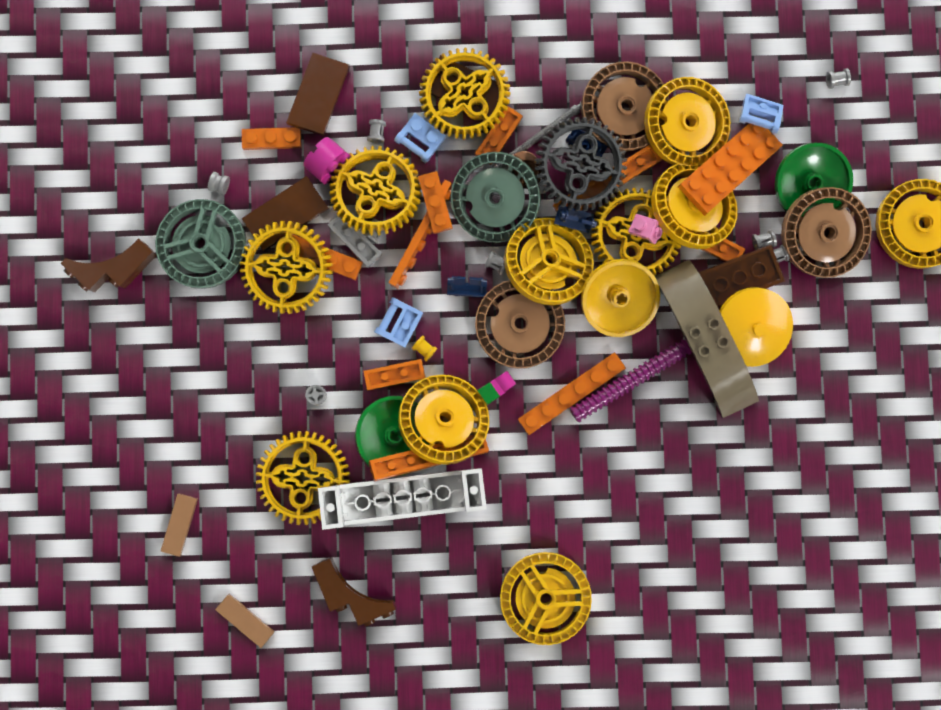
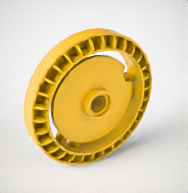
(701, 111)
(683, 215)
(907, 226)
(539, 271)
(451, 406)
(545, 614)

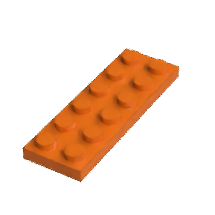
(729, 167)

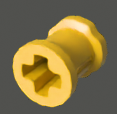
(424, 348)

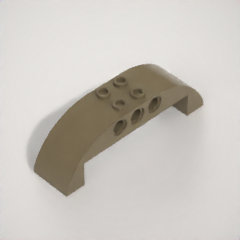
(708, 338)

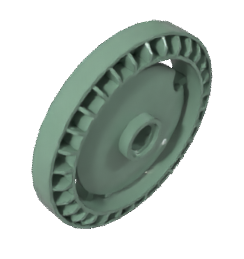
(480, 191)
(185, 241)

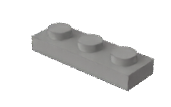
(356, 241)

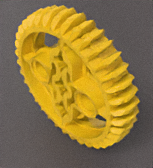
(469, 84)
(373, 182)
(623, 235)
(280, 252)
(309, 493)

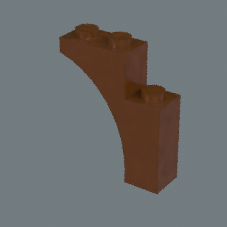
(120, 269)
(340, 593)

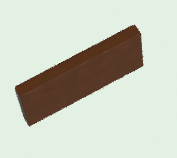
(318, 94)
(491, 96)
(295, 204)
(746, 271)

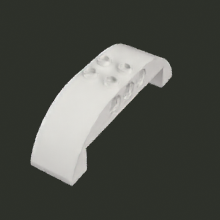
(401, 498)

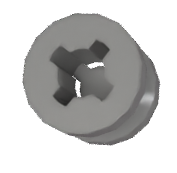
(218, 183)
(312, 395)

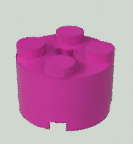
(325, 159)

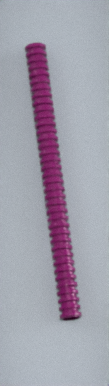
(633, 379)

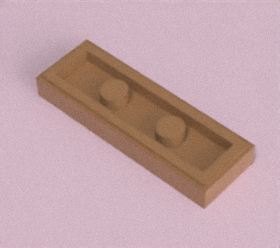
(179, 524)
(245, 620)

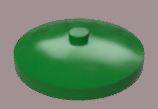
(812, 168)
(379, 432)

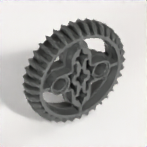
(589, 162)

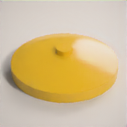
(620, 298)
(758, 324)

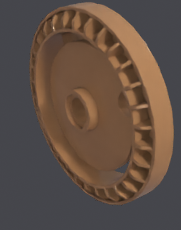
(617, 92)
(840, 237)
(515, 339)

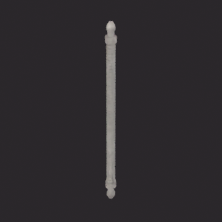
(573, 111)

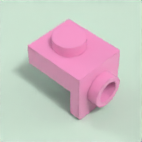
(645, 228)

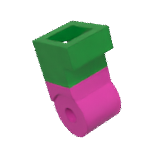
(496, 387)

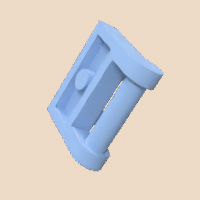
(764, 109)
(424, 133)
(404, 325)

